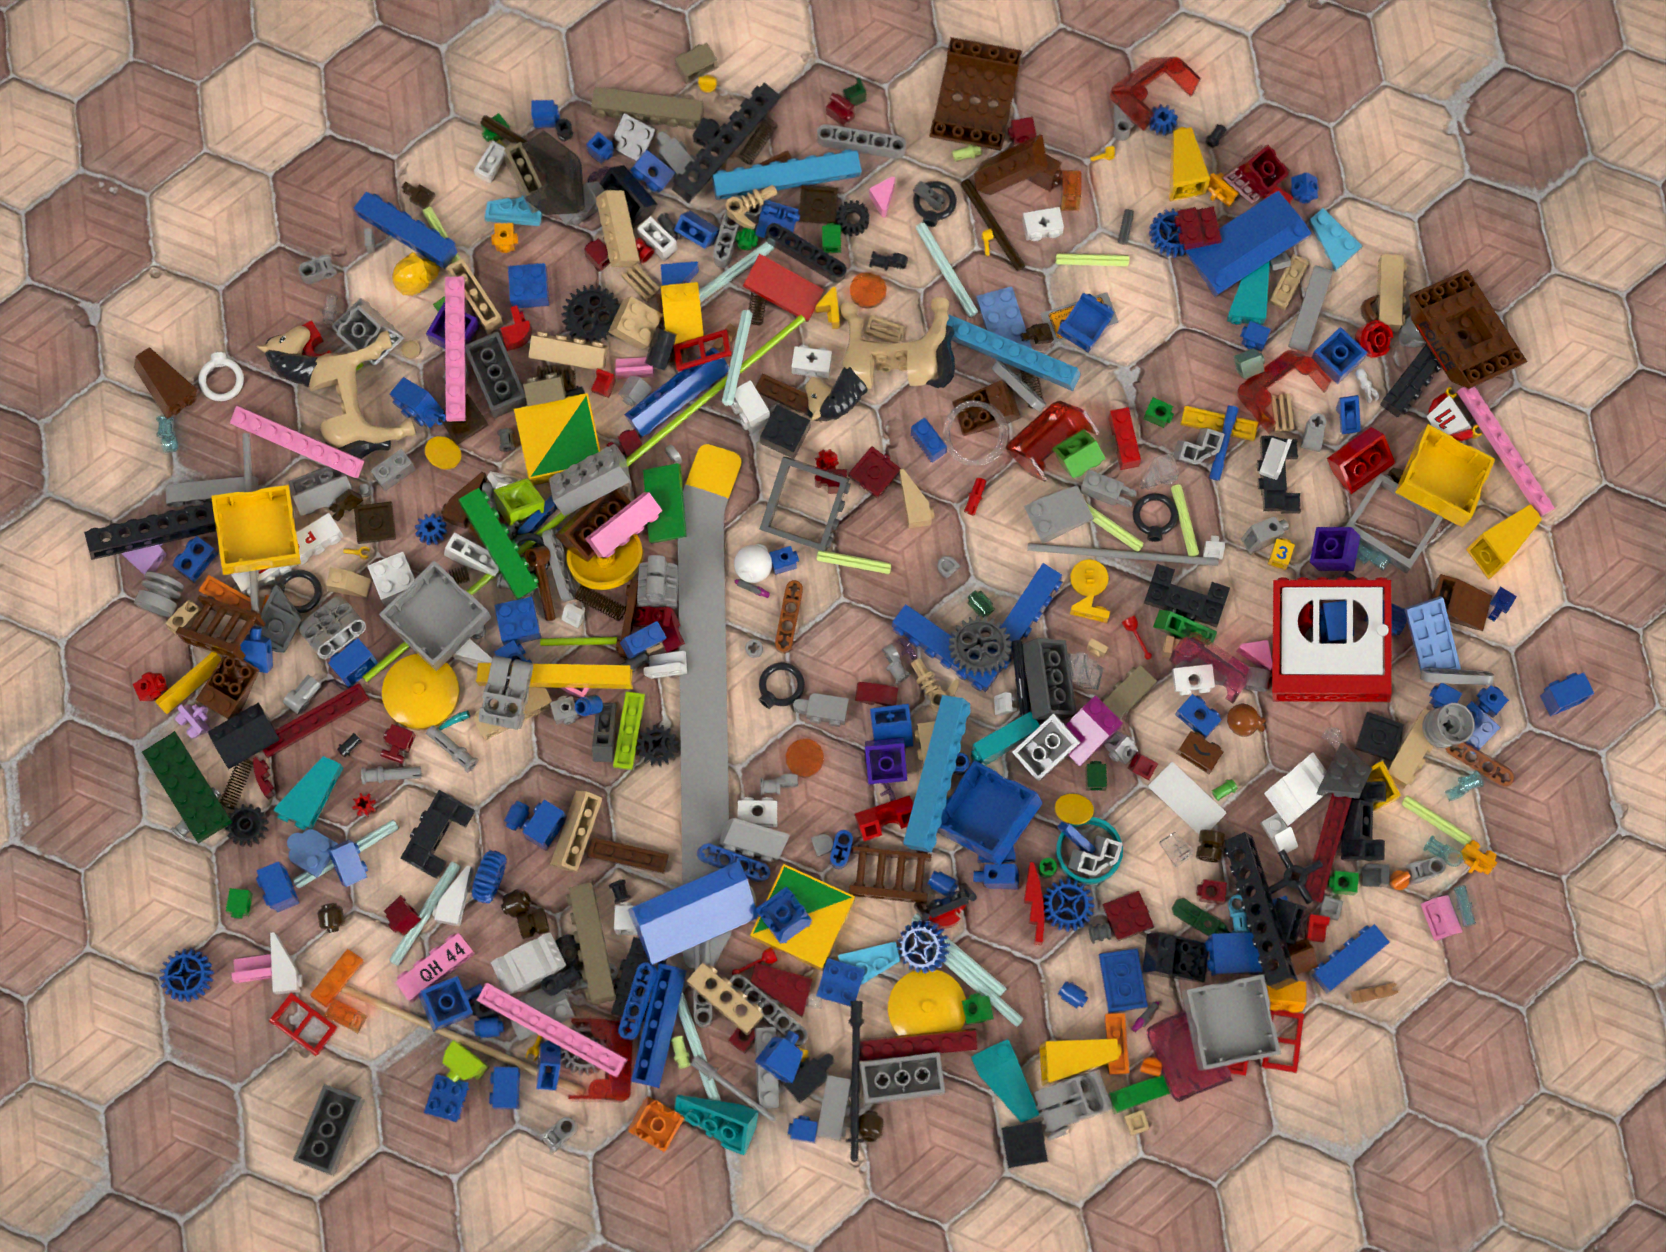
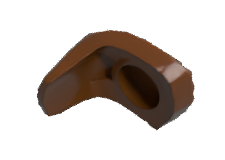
(1366, 310)

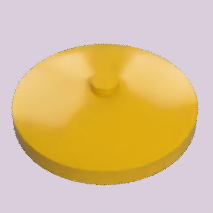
(609, 572)
(418, 694)
(926, 1003)

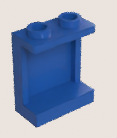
(1086, 322)
(1232, 954)

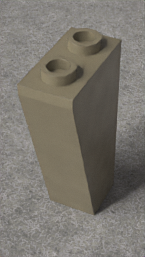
(522, 171)

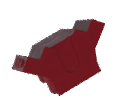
(1257, 173)

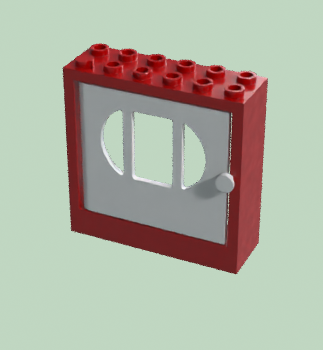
(1332, 670)

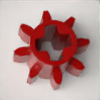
(826, 459)
(359, 802)

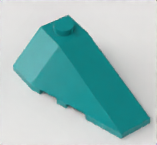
(1003, 1074)
(726, 1121)

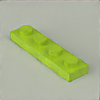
(629, 731)

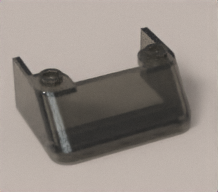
(563, 175)

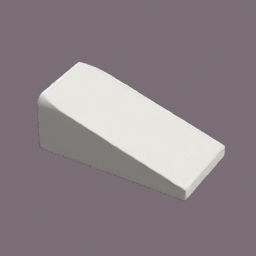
(490, 162)

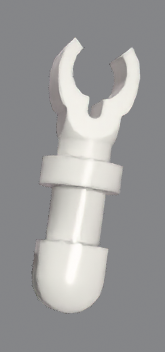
(1366, 385)

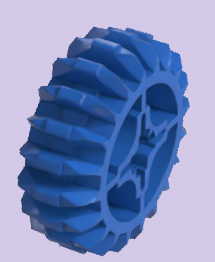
(1162, 223)
(489, 876)
(1053, 914)
(920, 938)
(194, 974)

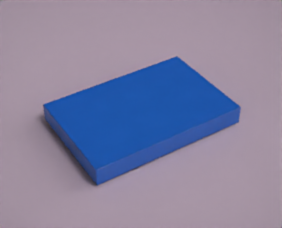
(1123, 980)

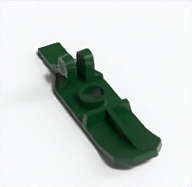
(1196, 918)

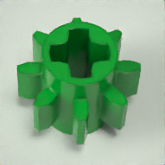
(746, 239)

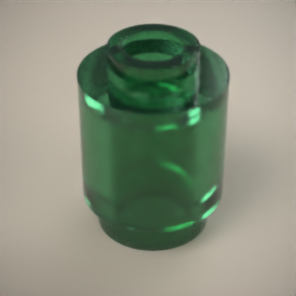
(980, 603)

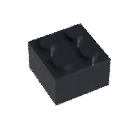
(785, 432)

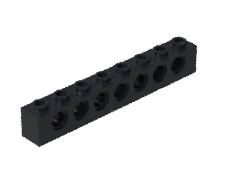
(687, 189)
(155, 535)
(1285, 973)

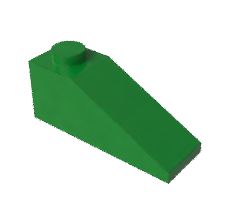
(1180, 626)
(1138, 1094)

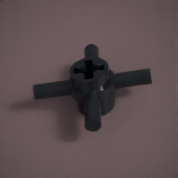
(1298, 869)

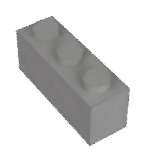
(834, 1108)

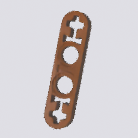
(788, 616)
(1477, 764)

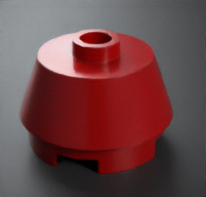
(1374, 338)

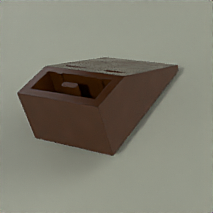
(978, 419)
(1463, 602)
(228, 687)

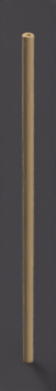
(457, 1037)

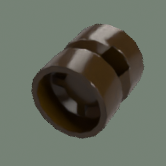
(1212, 839)
(532, 923)

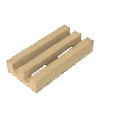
(630, 271)
(901, 329)
(1281, 397)

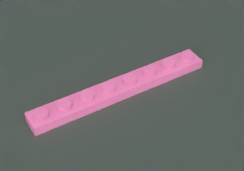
(455, 348)
(297, 442)
(1505, 450)
(551, 1030)

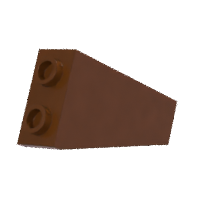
(164, 383)

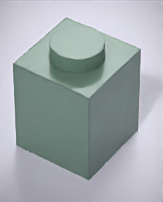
(1249, 363)

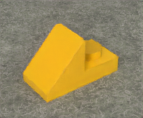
(830, 305)
(1085, 610)

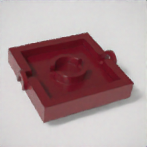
(874, 472)
(1128, 916)

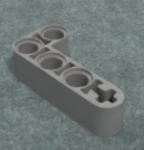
(729, 231)

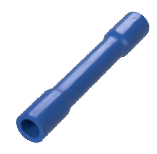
(1218, 463)

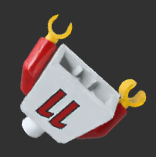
(1448, 418)

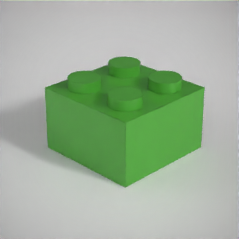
(1078, 453)

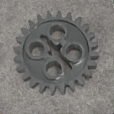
(986, 660)

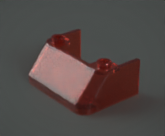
(1132, 90)
(1255, 392)
(1046, 431)
(611, 1088)

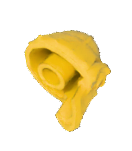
(414, 274)

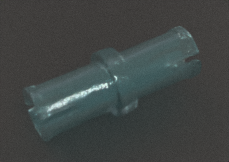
(1464, 906)

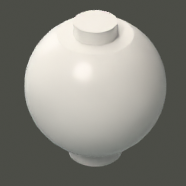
(753, 563)

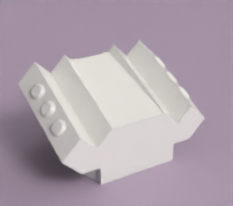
(1298, 789)
(528, 964)

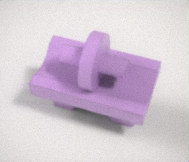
(196, 717)

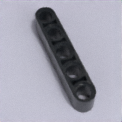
(810, 260)

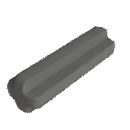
(1125, 226)

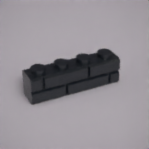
(1411, 382)

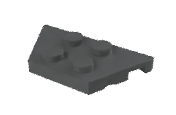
(280, 620)
(1345, 774)

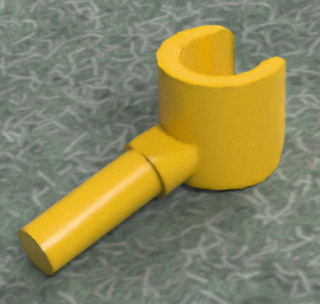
(1109, 154)
(987, 235)
(358, 552)
(534, 1049)

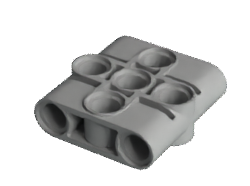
(332, 627)

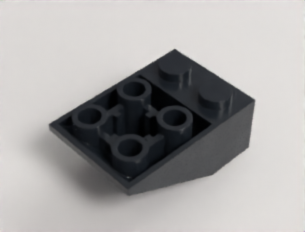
(1175, 957)

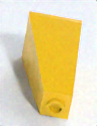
(1187, 166)
(1500, 543)
(1072, 1057)

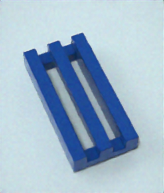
(1079, 840)

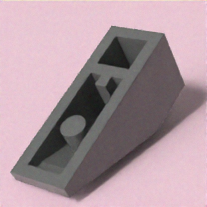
(604, 734)

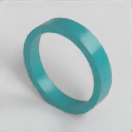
(1115, 836)

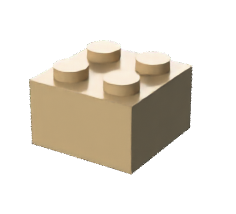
(635, 323)

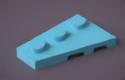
(512, 211)
(1336, 240)
(872, 959)

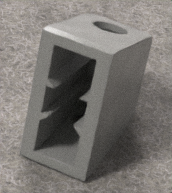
(1263, 534)

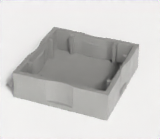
(435, 616)
(1230, 1022)

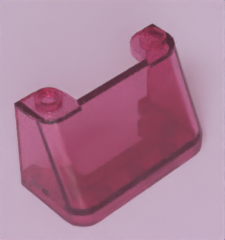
(1197, 645)
(1175, 1050)

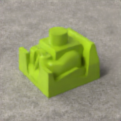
(518, 501)
(463, 1063)

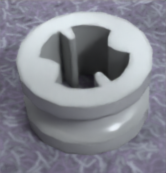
(758, 653)

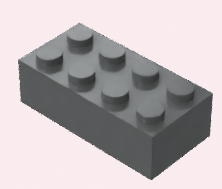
(496, 374)
(1049, 679)
(329, 1130)

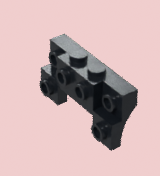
(1273, 490)
(1183, 601)
(1358, 826)
(432, 830)
(623, 984)

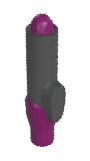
(752, 588)
(1145, 1018)

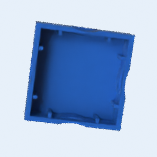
(988, 812)

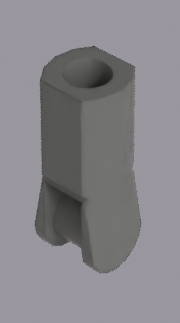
(929, 195)

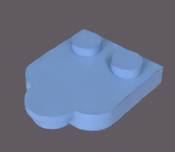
(310, 851)

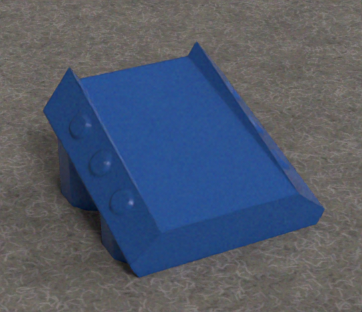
(784, 915)

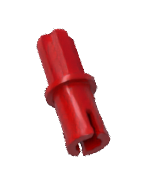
(975, 496)

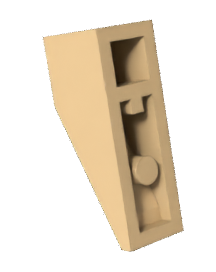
(916, 505)

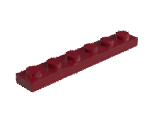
(317, 718)
(1327, 845)
(918, 1044)

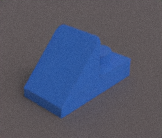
(1349, 414)

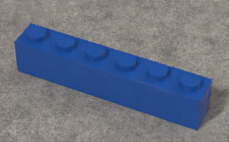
(405, 229)
(675, 394)
(1029, 606)
(936, 644)
(658, 1025)

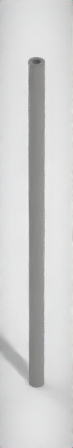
(249, 488)
(1122, 554)

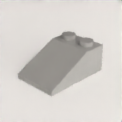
(1058, 513)
(1046, 747)

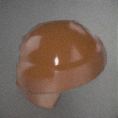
(1245, 720)

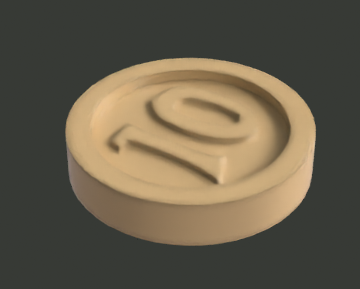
(410, 349)

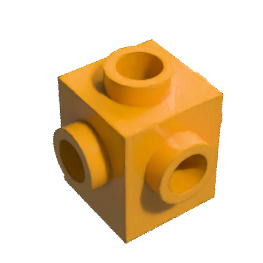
(504, 237)

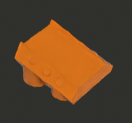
(655, 1123)

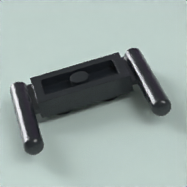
(941, 906)

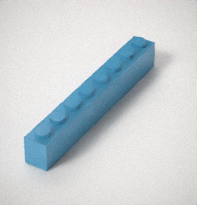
(787, 175)
(1014, 354)
(937, 773)

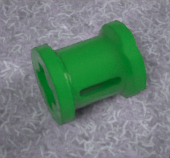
(1049, 873)

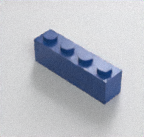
(1352, 957)

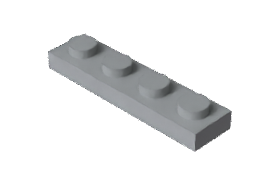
(766, 1083)

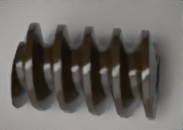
(568, 375)

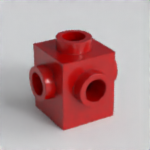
(150, 686)

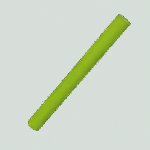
(578, 641)

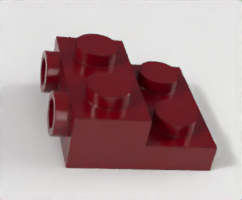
(1197, 227)

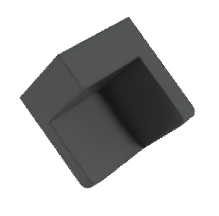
(1375, 875)

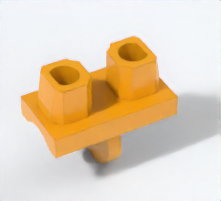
(1221, 190)
(1478, 860)

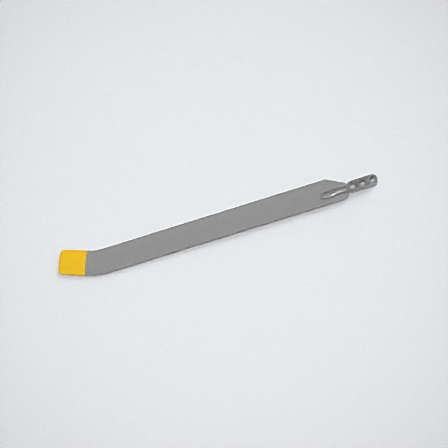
(705, 684)

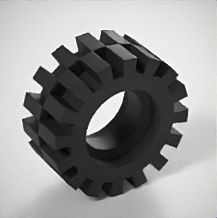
(852, 208)

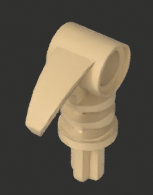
(746, 202)
(929, 684)

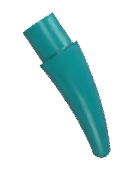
(459, 717)

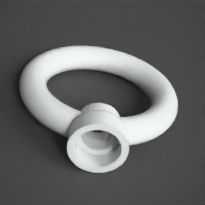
(219, 360)

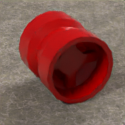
(644, 252)

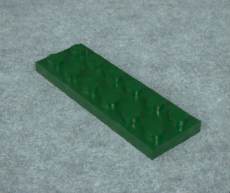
(186, 787)

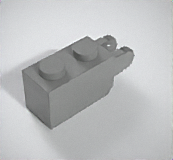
(673, 153)
(1106, 489)
(823, 708)

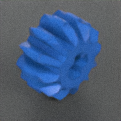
(1168, 117)
(436, 534)

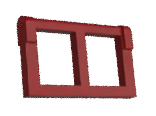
(700, 340)
(295, 1036)
(1297, 1042)

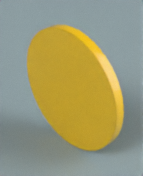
(443, 452)
(1089, 577)
(1074, 809)

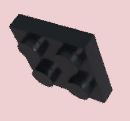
(1379, 736)
(1024, 1144)

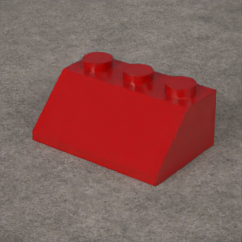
(1361, 460)

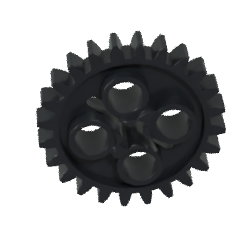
(583, 300)

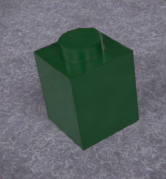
(1096, 776)

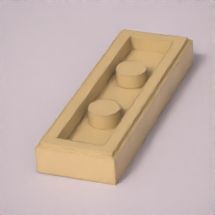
(1289, 282)

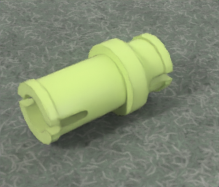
(967, 152)
(681, 1055)

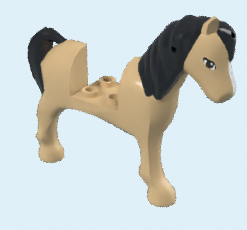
(921, 359)
(348, 431)

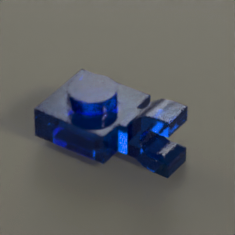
(1502, 602)

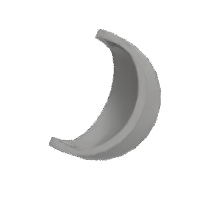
(1410, 336)

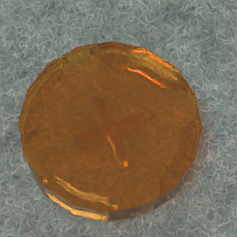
(868, 290)
(804, 758)

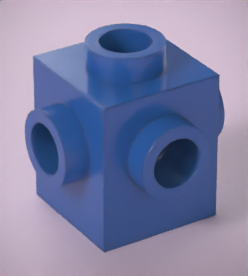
(1304, 187)
(1491, 700)

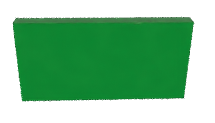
(666, 488)

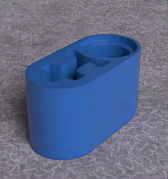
(835, 852)

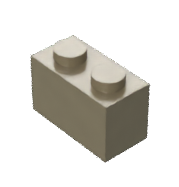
(696, 62)
(544, 390)

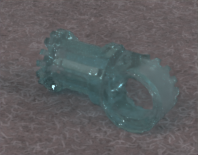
(165, 432)
(1375, 557)
(1465, 784)
(1444, 851)

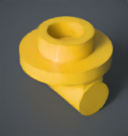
(707, 83)

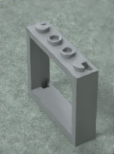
(1374, 544)

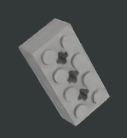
(589, 479)
(891, 1070)

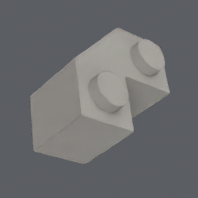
(591, 191)
(1207, 445)
(1105, 855)

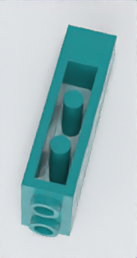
(1251, 298)
(1004, 739)
(310, 794)

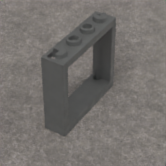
(838, 505)

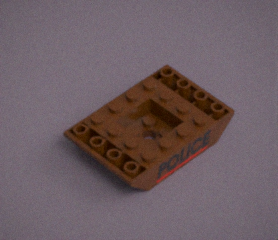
(1462, 308)

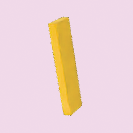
(1201, 418)
(188, 683)

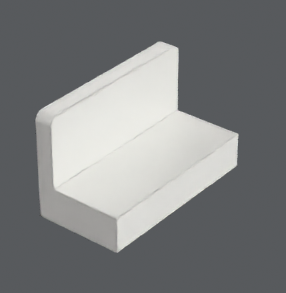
(1274, 458)
(666, 665)

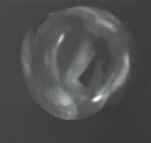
(814, 1002)

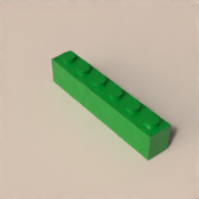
(498, 543)

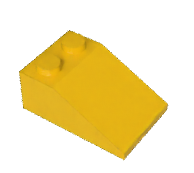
(682, 311)

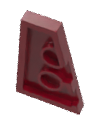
(783, 986)

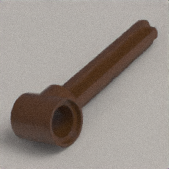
(537, 558)

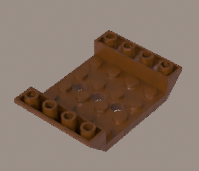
(978, 72)

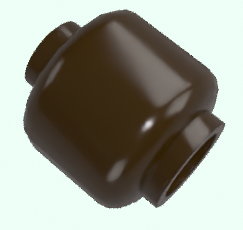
(516, 902)
(331, 917)
(870, 1126)

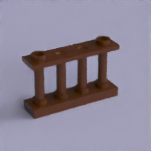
(219, 644)
(878, 890)

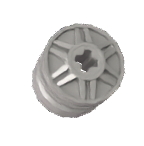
(159, 592)
(1448, 725)

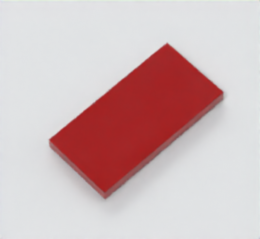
(783, 287)

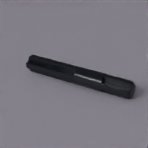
(1021, 679)

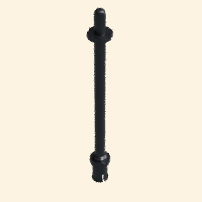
(855, 1022)

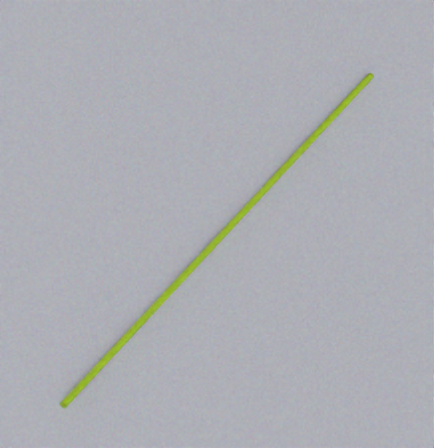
(632, 458)

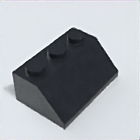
(638, 200)
(243, 735)

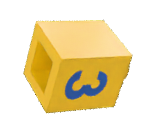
(1281, 553)

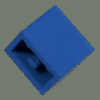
(892, 723)

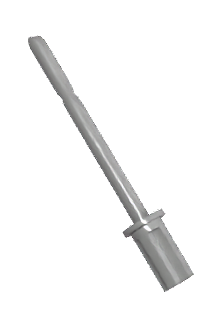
(710, 1072)

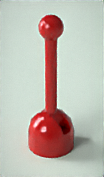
(1131, 624)
(768, 956)

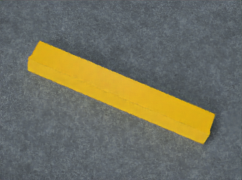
(571, 676)

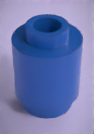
(589, 705)
(964, 760)
(517, 816)
(942, 883)
(1073, 994)
(488, 1027)

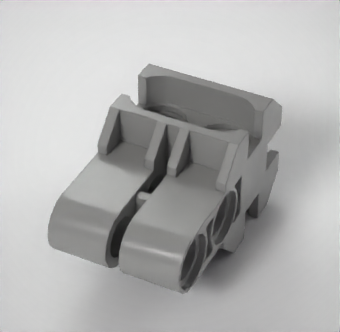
(658, 583)
(498, 689)
(1083, 1096)

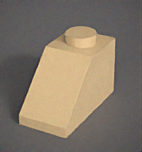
(347, 582)

